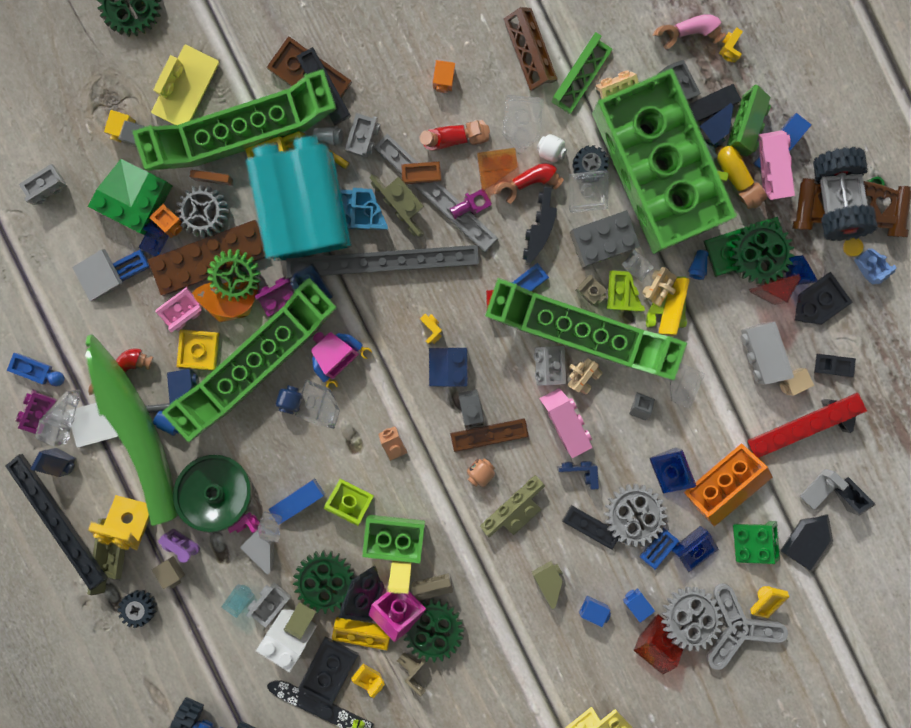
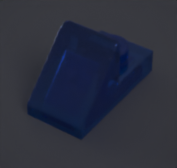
(154, 239)

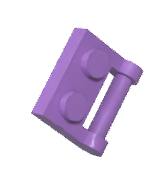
(174, 541)

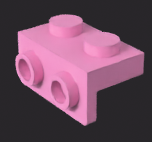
(179, 310)

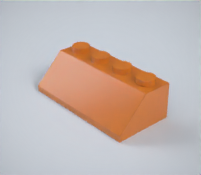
(728, 484)

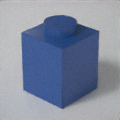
(638, 605)
(595, 611)

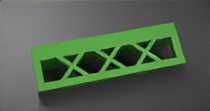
(578, 66)

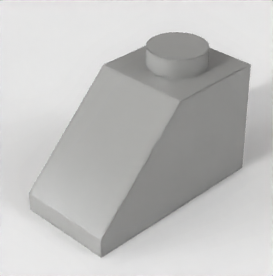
(260, 552)

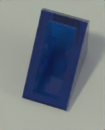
(801, 267)

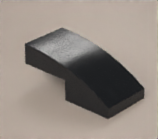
(834, 365)

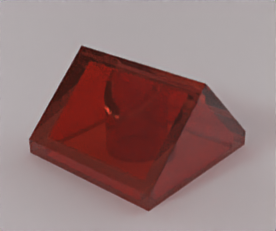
(778, 291)

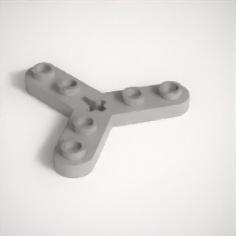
(753, 629)

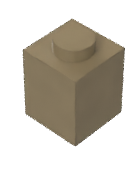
(168, 573)

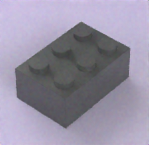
(604, 239)

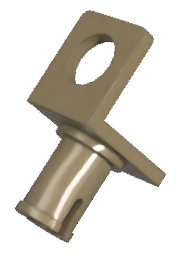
(412, 668)

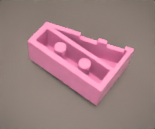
(776, 164)
(566, 422)

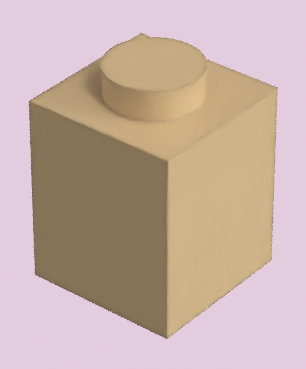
(800, 382)

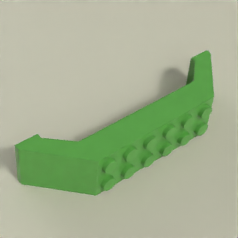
(236, 127)
(585, 330)
(251, 362)

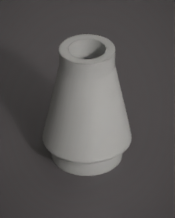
(331, 135)

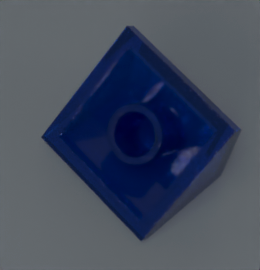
(672, 470)
(695, 548)

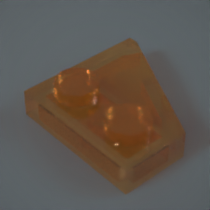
(495, 165)

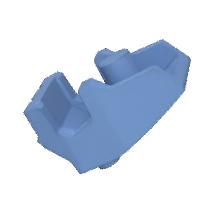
(874, 266)

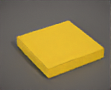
(197, 350)

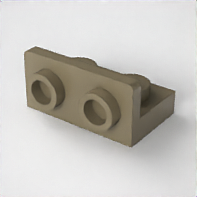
(432, 587)

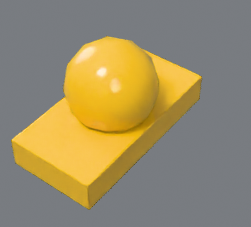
(769, 601)

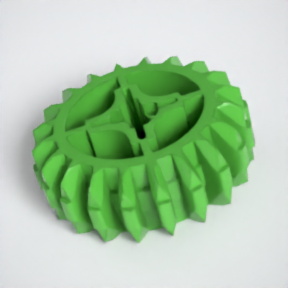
(225, 274)

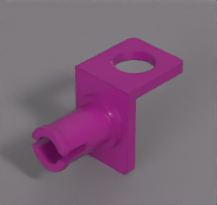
(469, 205)

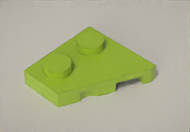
(623, 293)

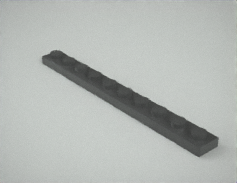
(387, 261)

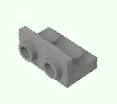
(550, 365)

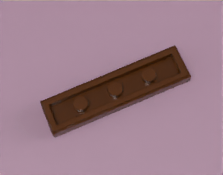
(489, 435)

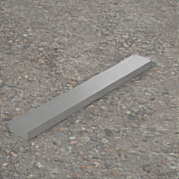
(438, 196)

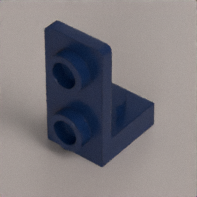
(591, 476)

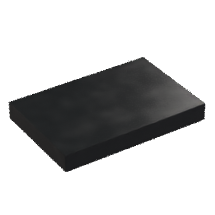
(328, 671)

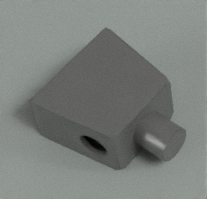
(471, 408)

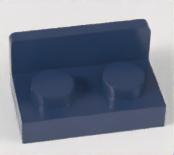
(312, 273)

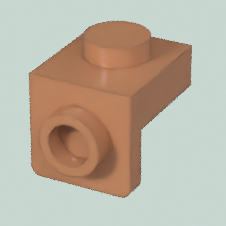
(392, 443)

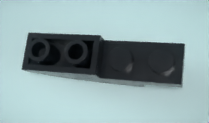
(539, 234)

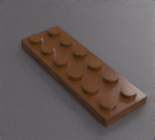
(190, 263)

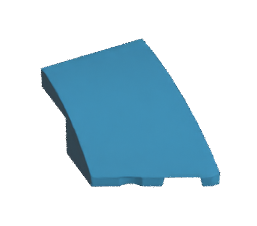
(362, 210)

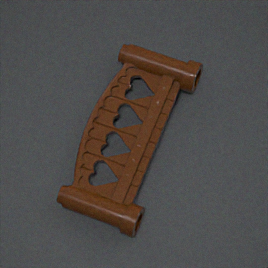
(894, 217)

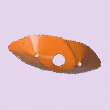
(221, 308)

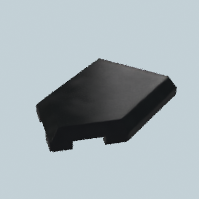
(821, 301)
(809, 541)
(361, 595)

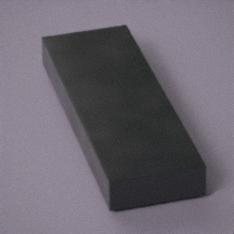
(590, 526)

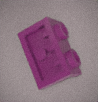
(275, 297)
(35, 408)

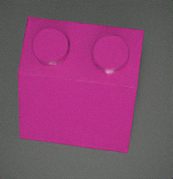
(396, 613)

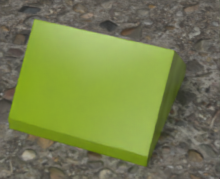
(348, 502)

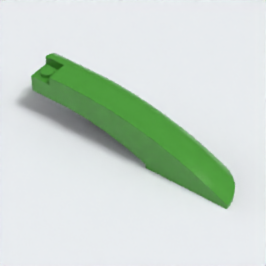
(130, 419)

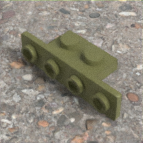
(402, 199)
(516, 510)
(109, 559)

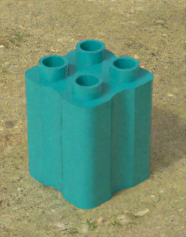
(298, 200)

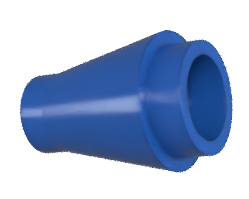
(698, 268)

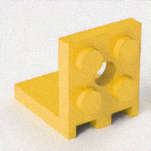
(116, 531)

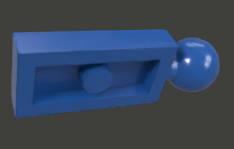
(34, 370)

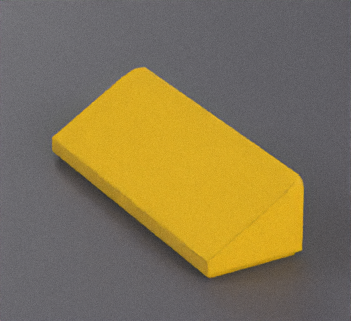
(674, 307)
(360, 633)

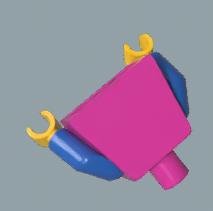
(334, 354)

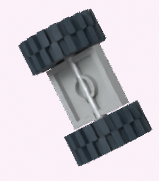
(844, 194)

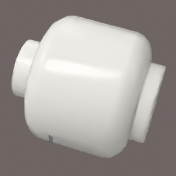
(551, 148)

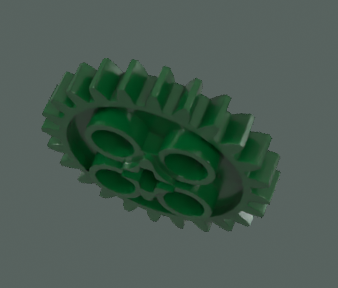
(114, 11)
(752, 267)
(312, 594)
(430, 647)

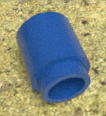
(163, 424)

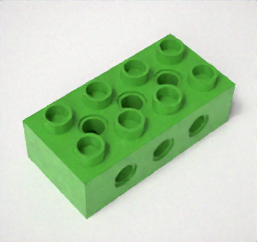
(675, 141)

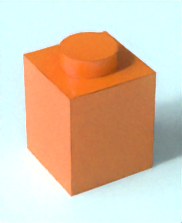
(443, 76)

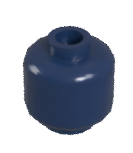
(289, 400)

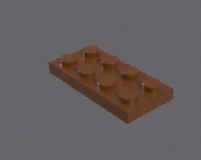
(287, 67)

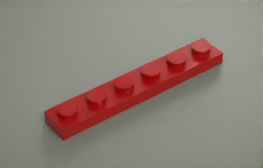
(807, 425)

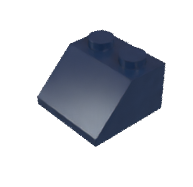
(448, 367)

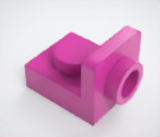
(250, 520)

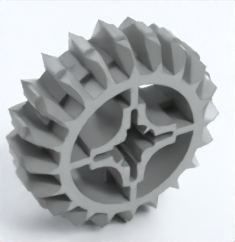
(191, 198)

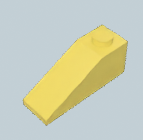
(400, 577)

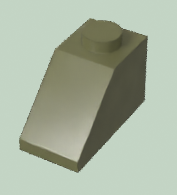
(549, 581)

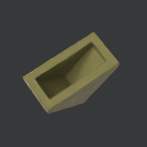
(299, 620)

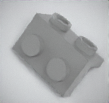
(362, 134)
(42, 185)
(268, 605)

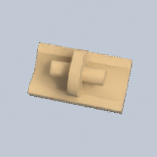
(661, 286)
(582, 373)

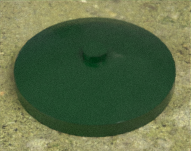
(212, 493)

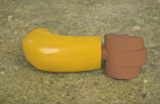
(732, 163)

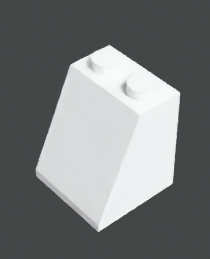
(280, 645)

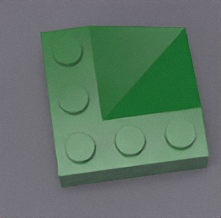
(130, 195)

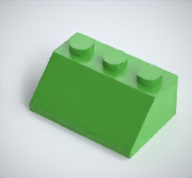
(749, 121)
(393, 538)

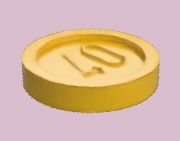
(853, 247)

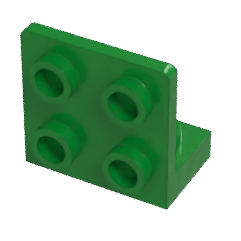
(756, 543)

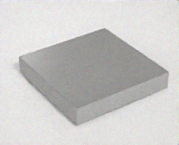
(97, 275)

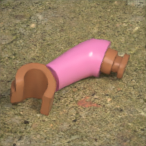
(703, 24)

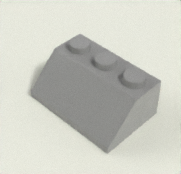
(766, 353)

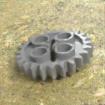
(649, 506)
(701, 633)

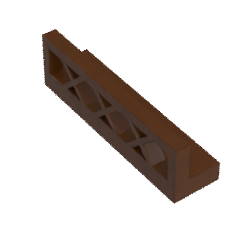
(540, 58)

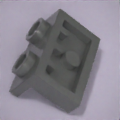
(684, 78)

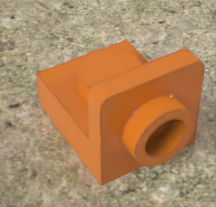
(167, 221)

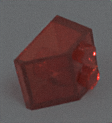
(657, 648)

